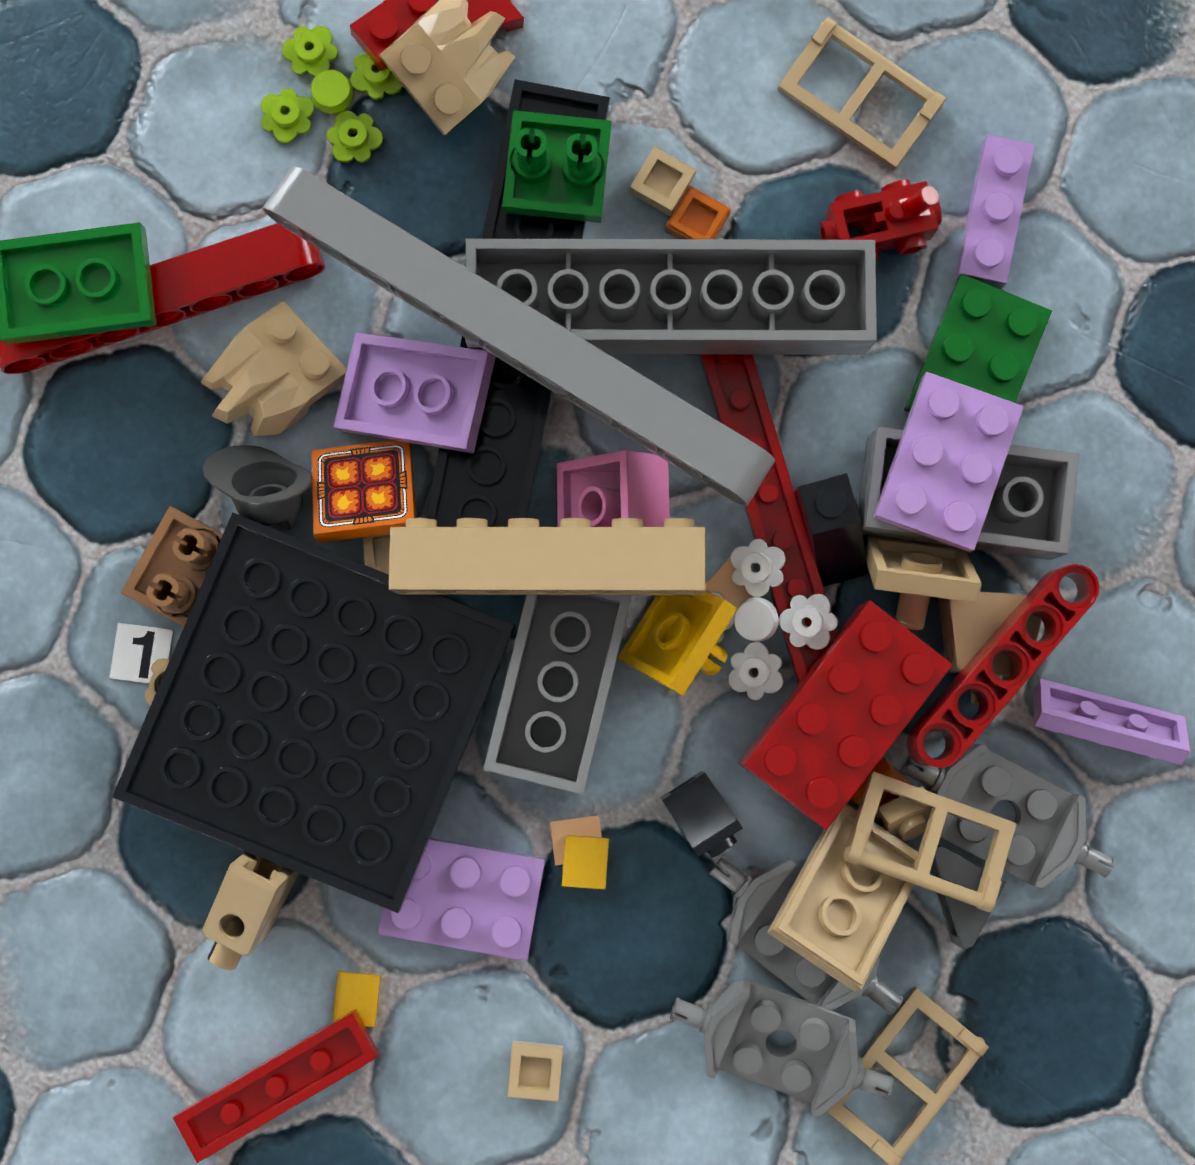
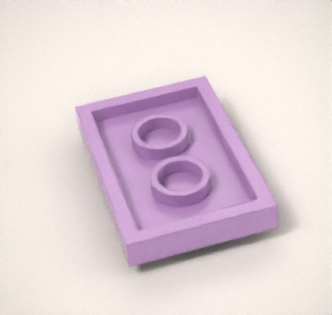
(414, 392)
(948, 462)
(470, 900)

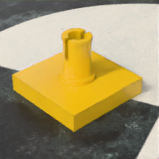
(678, 638)

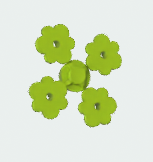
(330, 94)

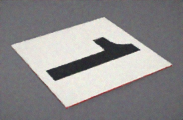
(137, 649)

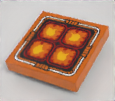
(362, 490)

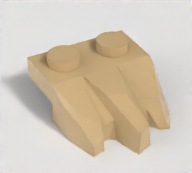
(448, 61)
(273, 372)

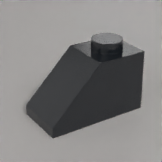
(833, 528)

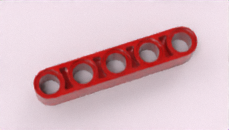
(1025, 656)

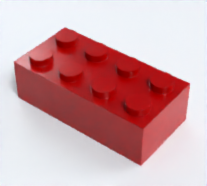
(845, 714)

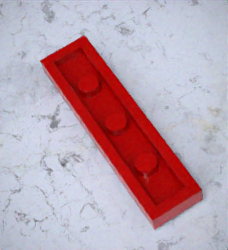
(276, 1086)

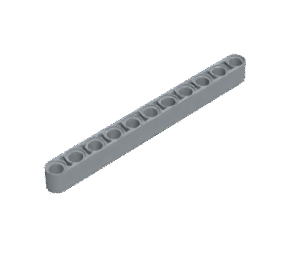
(519, 335)

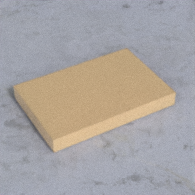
(841, 910)

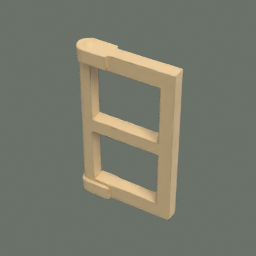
(881, 66)
(940, 806)
(933, 1100)

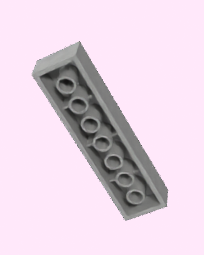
(693, 292)

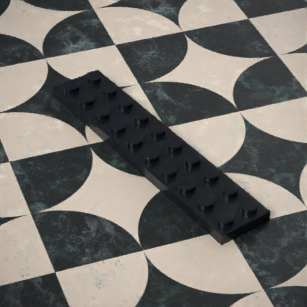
(501, 472)

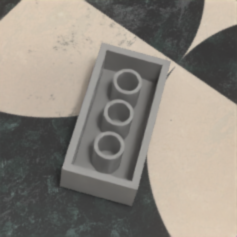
(1027, 512)
(557, 688)

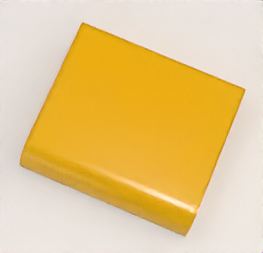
(585, 862)
(357, 992)

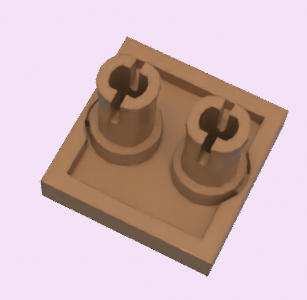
(173, 566)

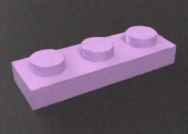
(995, 210)
(1111, 721)

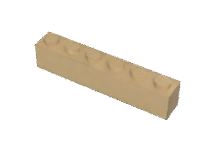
(548, 559)

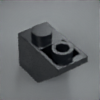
(702, 815)

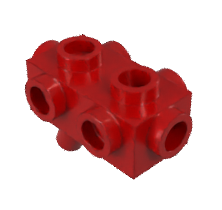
(896, 217)

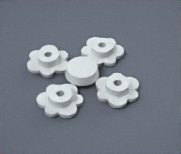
(758, 619)

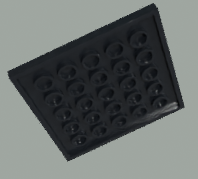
(314, 713)

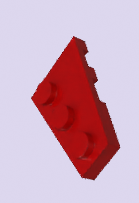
(393, 17)

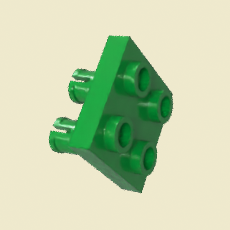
(556, 166)

